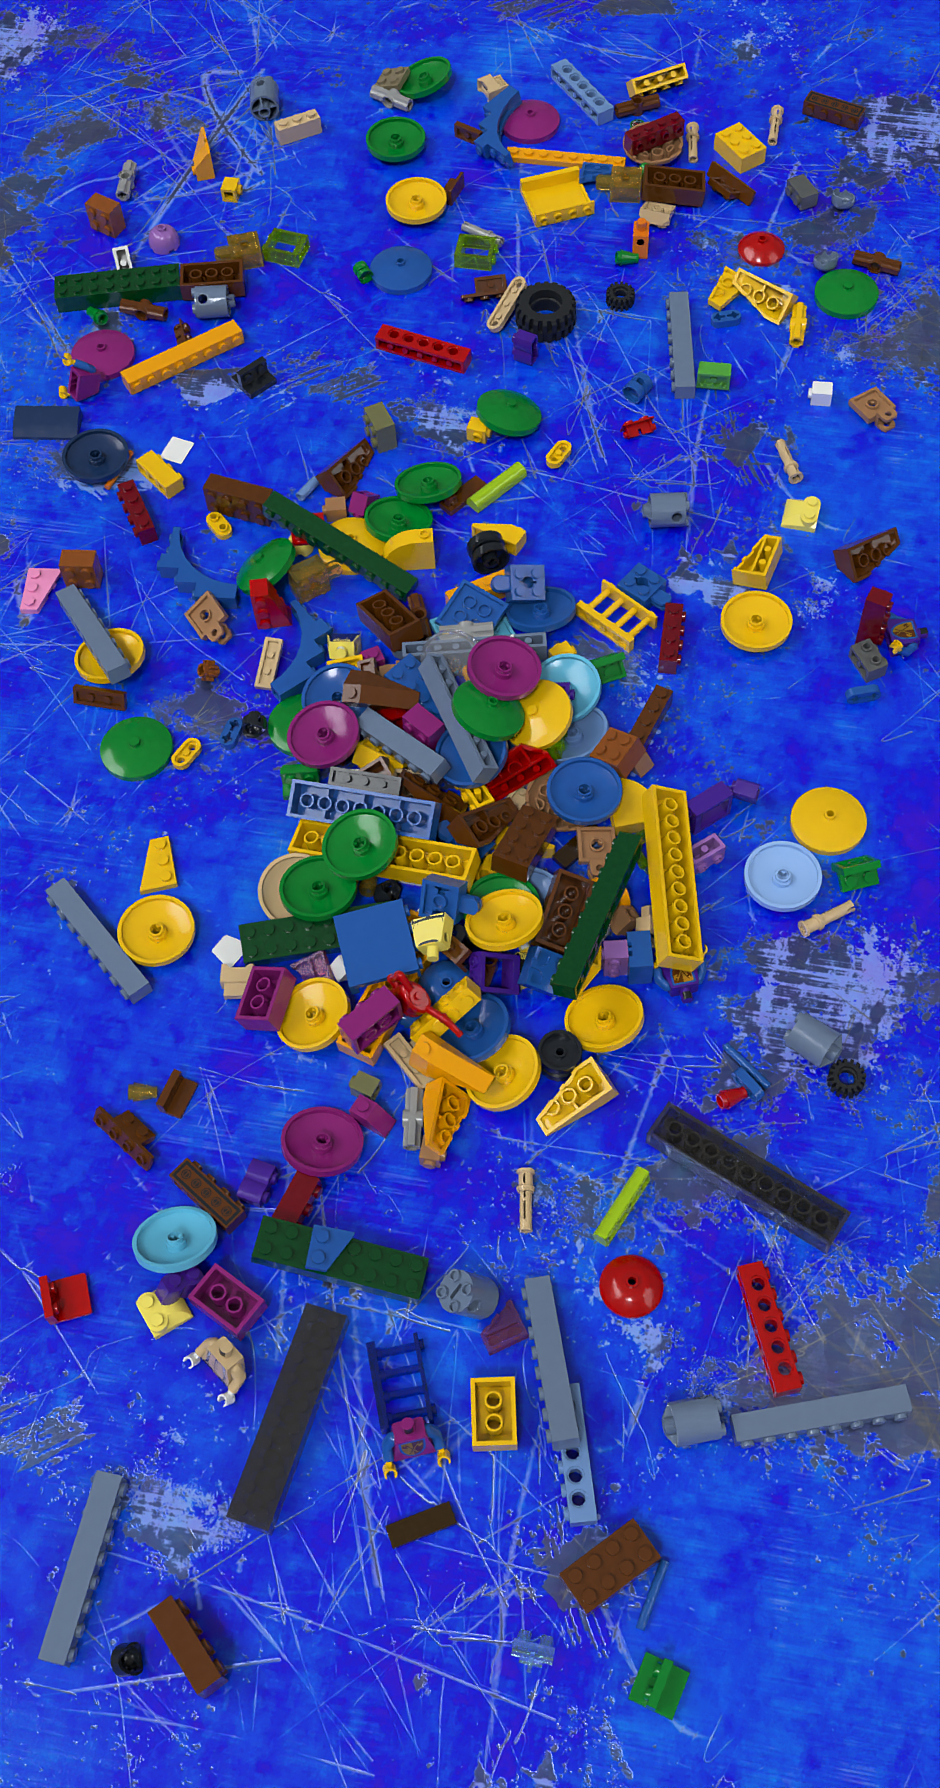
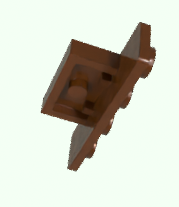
(729, 185)
(487, 286)
(128, 1134)

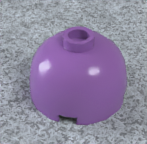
(163, 239)

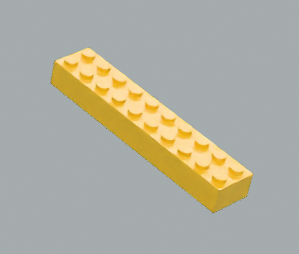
(412, 861)
(672, 879)

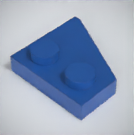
(591, 170)
(326, 1246)

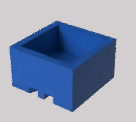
(640, 957)
(538, 969)

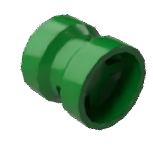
(362, 272)

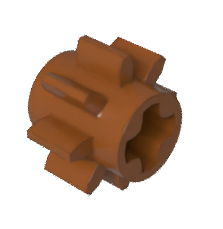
(208, 670)

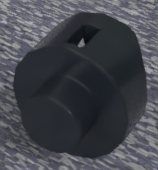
(256, 722)
(386, 893)
(127, 1659)

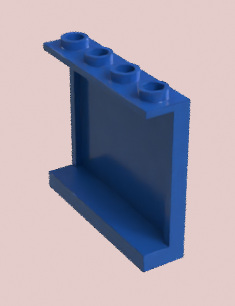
(376, 944)

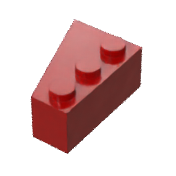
(267, 605)

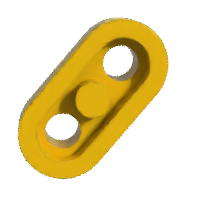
(558, 454)
(216, 523)
(185, 753)

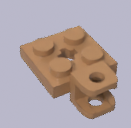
(881, 413)
(212, 626)
(589, 855)

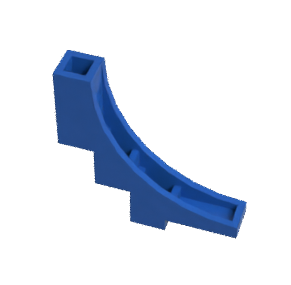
(496, 115)
(190, 580)
(308, 656)

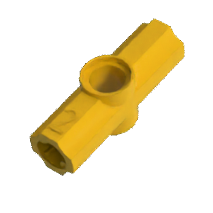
(797, 324)

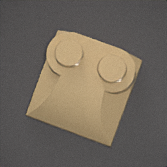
(657, 213)

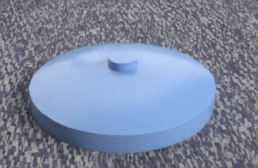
(782, 876)

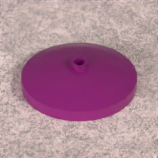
(532, 122)
(106, 350)
(504, 668)
(323, 734)
(322, 1141)

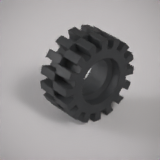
(620, 302)
(847, 1067)

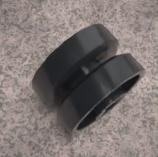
(488, 552)
(559, 1054)

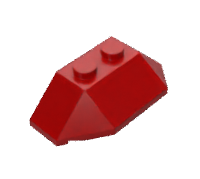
(521, 767)

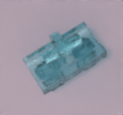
(533, 1653)

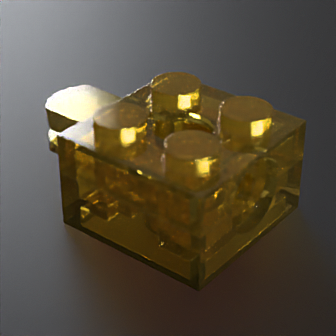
(622, 183)
(242, 246)
(312, 577)

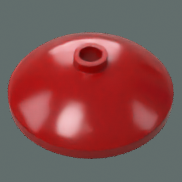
(761, 248)
(627, 1299)

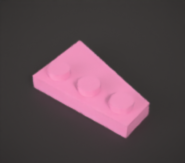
(37, 587)

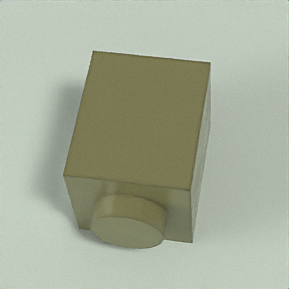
(365, 1085)

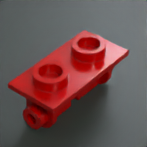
(631, 428)

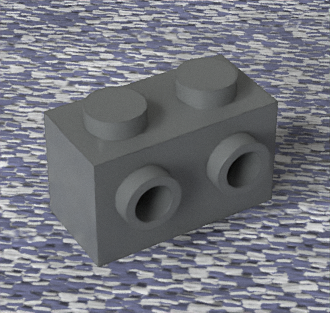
(801, 192)
(868, 660)

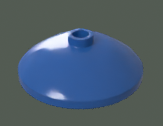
(435, 975)

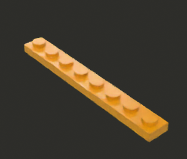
(560, 158)

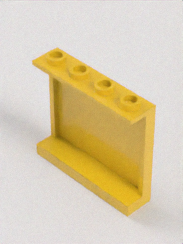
(556, 196)

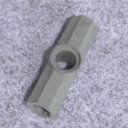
(391, 98)
(126, 180)
(473, 629)
(413, 1119)

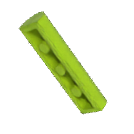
(497, 487)
(622, 1206)

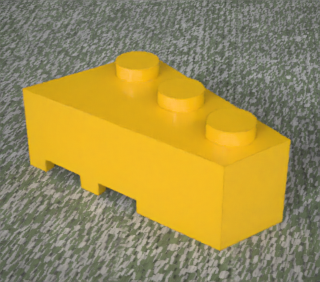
(759, 564)

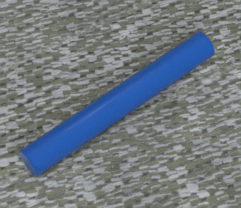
(747, 1066)
(652, 1595)

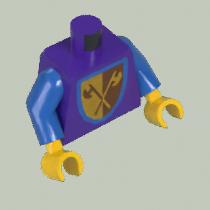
(903, 636)
(680, 982)

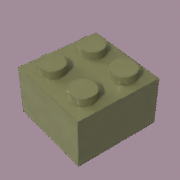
(379, 427)

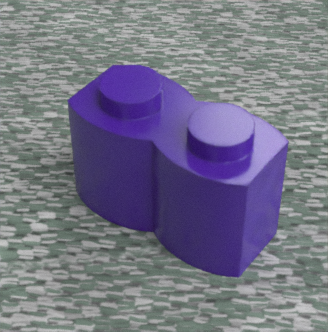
(525, 347)
(745, 790)
(257, 1183)
(178, 1285)

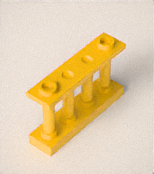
(613, 630)

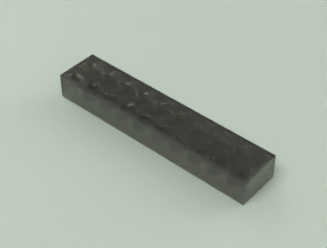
(748, 1177)
(288, 1419)

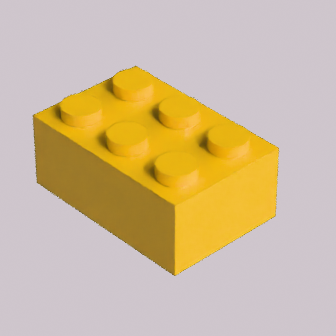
(740, 147)
(493, 1414)

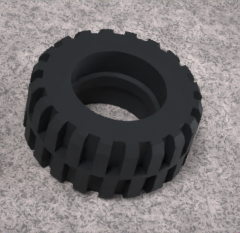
(546, 297)

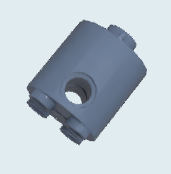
(264, 98)
(218, 301)
(666, 509)
(814, 1040)
(468, 1294)
(693, 1421)

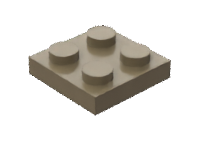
(393, 77)

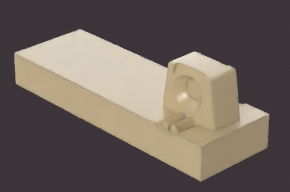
(268, 663)
(401, 1053)

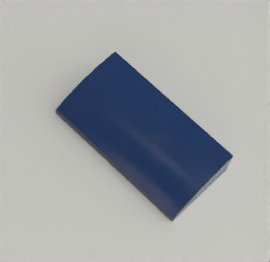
(46, 422)

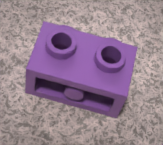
(707, 852)
(614, 958)

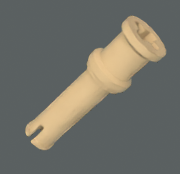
(775, 121)
(692, 137)
(790, 466)
(819, 921)
(525, 1190)

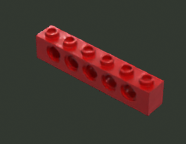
(423, 348)
(780, 1384)

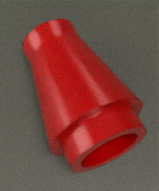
(730, 1097)

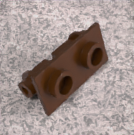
(182, 332)

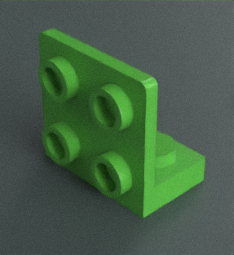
(714, 375)

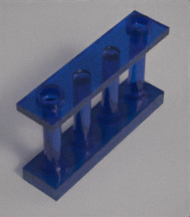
(384, 1397)

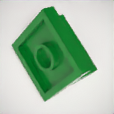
(610, 667)
(299, 772)
(857, 872)
(659, 1685)

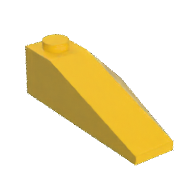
(581, 1094)

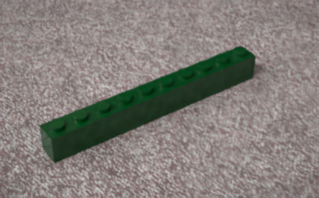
(339, 546)
(597, 916)

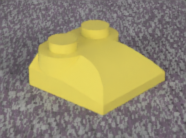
(801, 514)
(162, 1318)

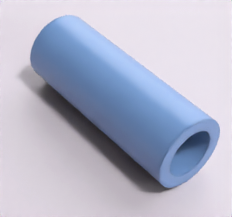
(303, 493)

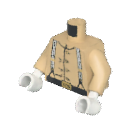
(224, 1362)

